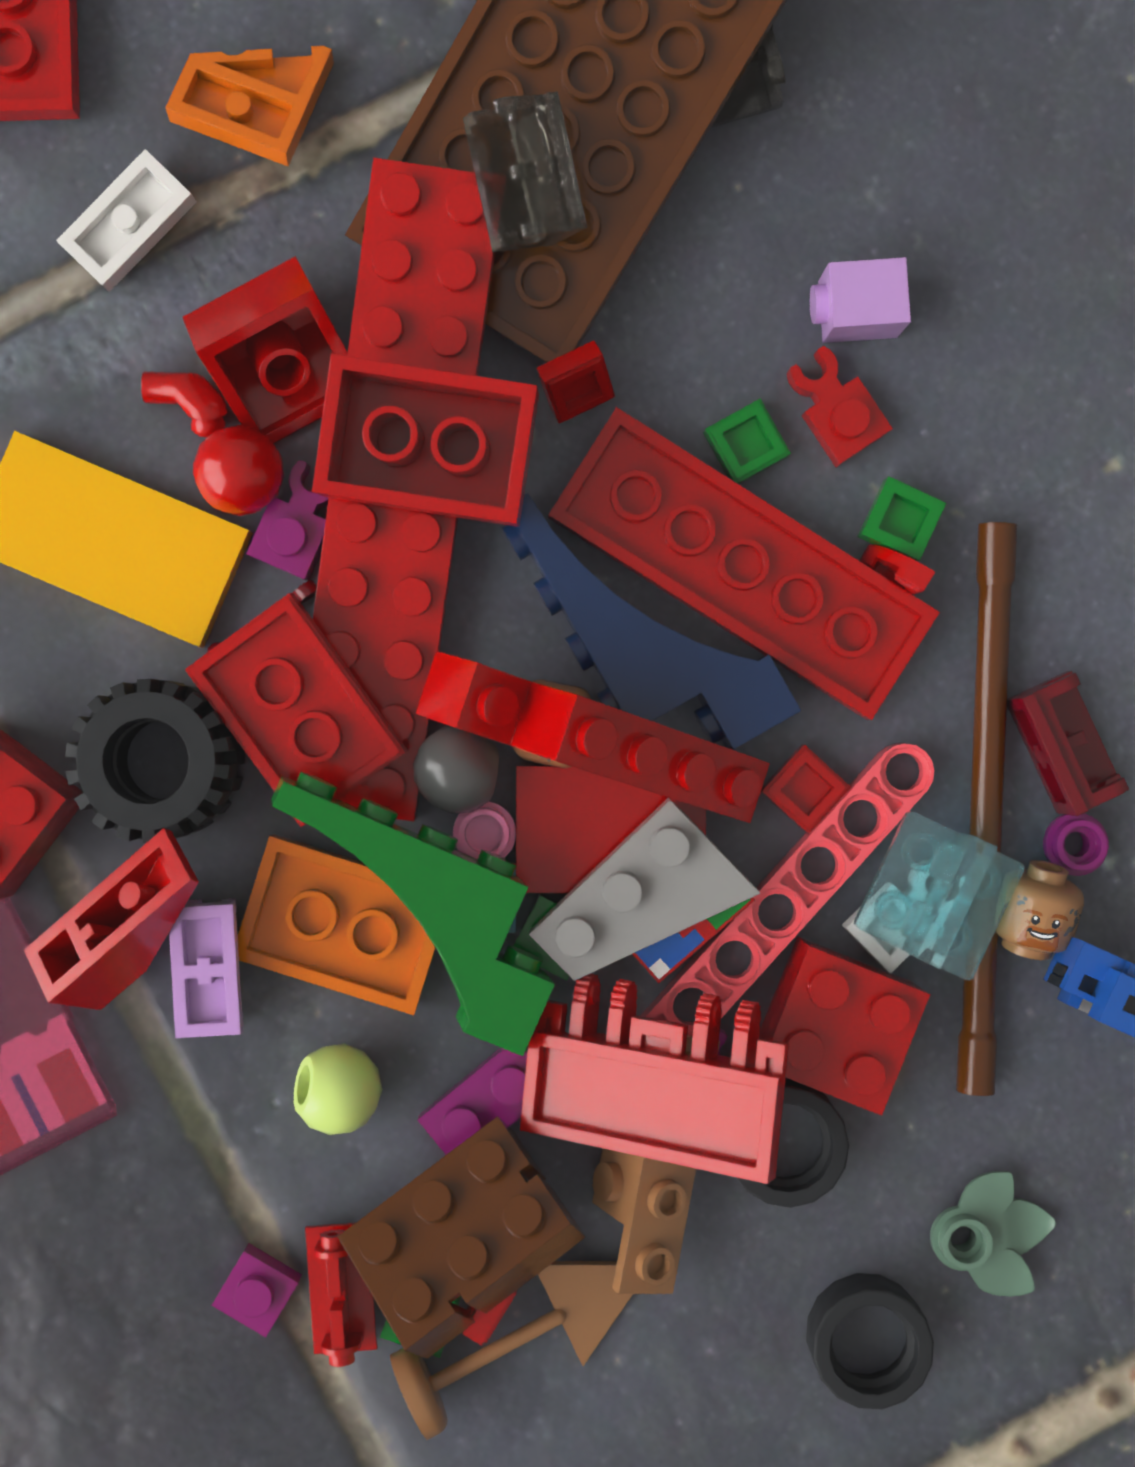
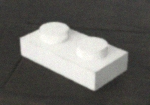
(127, 220)

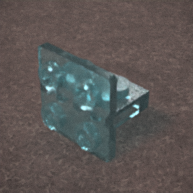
(939, 895)

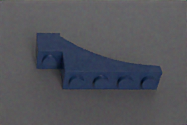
(642, 661)

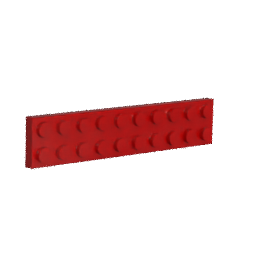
(383, 566)

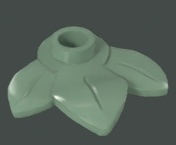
(999, 1234)

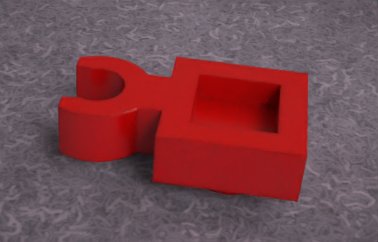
(843, 416)

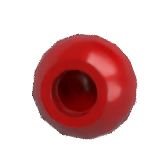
(238, 470)

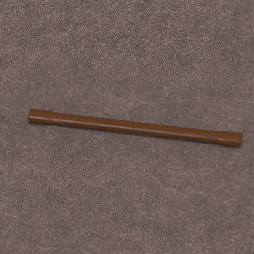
(995, 579)

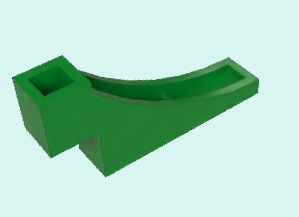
(456, 899)

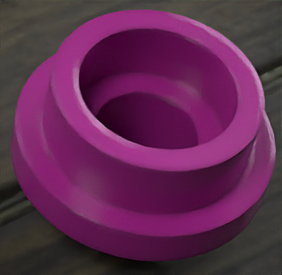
(1094, 845)

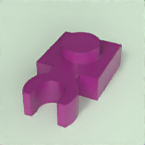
(292, 532)

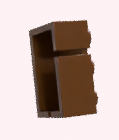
(460, 1231)

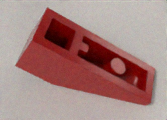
(114, 928)

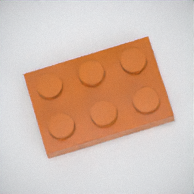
(334, 927)

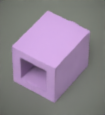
(861, 300)

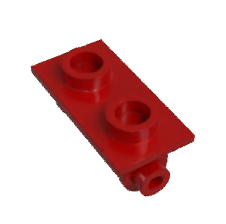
(339, 1298)

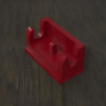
(1065, 745)

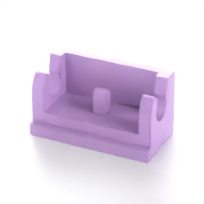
(206, 970)

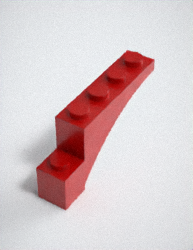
(591, 736)

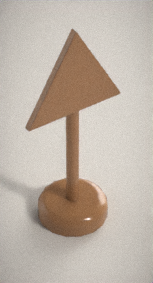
(581, 1303)

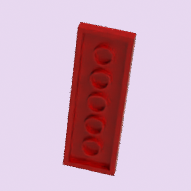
(743, 564)

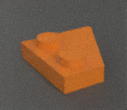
(251, 98)

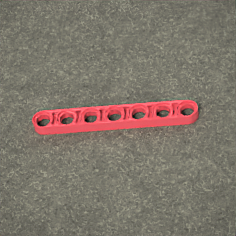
(788, 880)

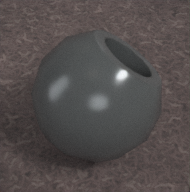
(456, 770)

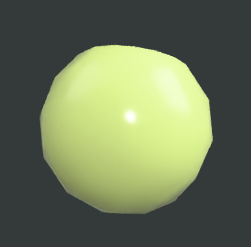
(337, 1089)

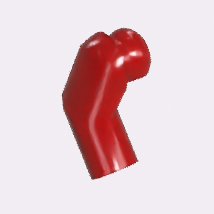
(191, 393)

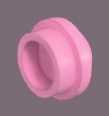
(487, 829)

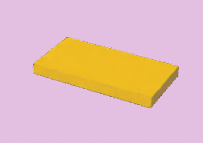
(115, 540)

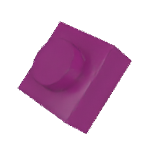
(257, 1290)

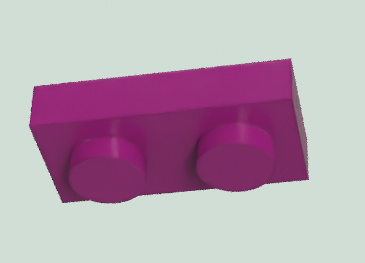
(477, 1099)

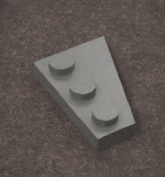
(641, 893)

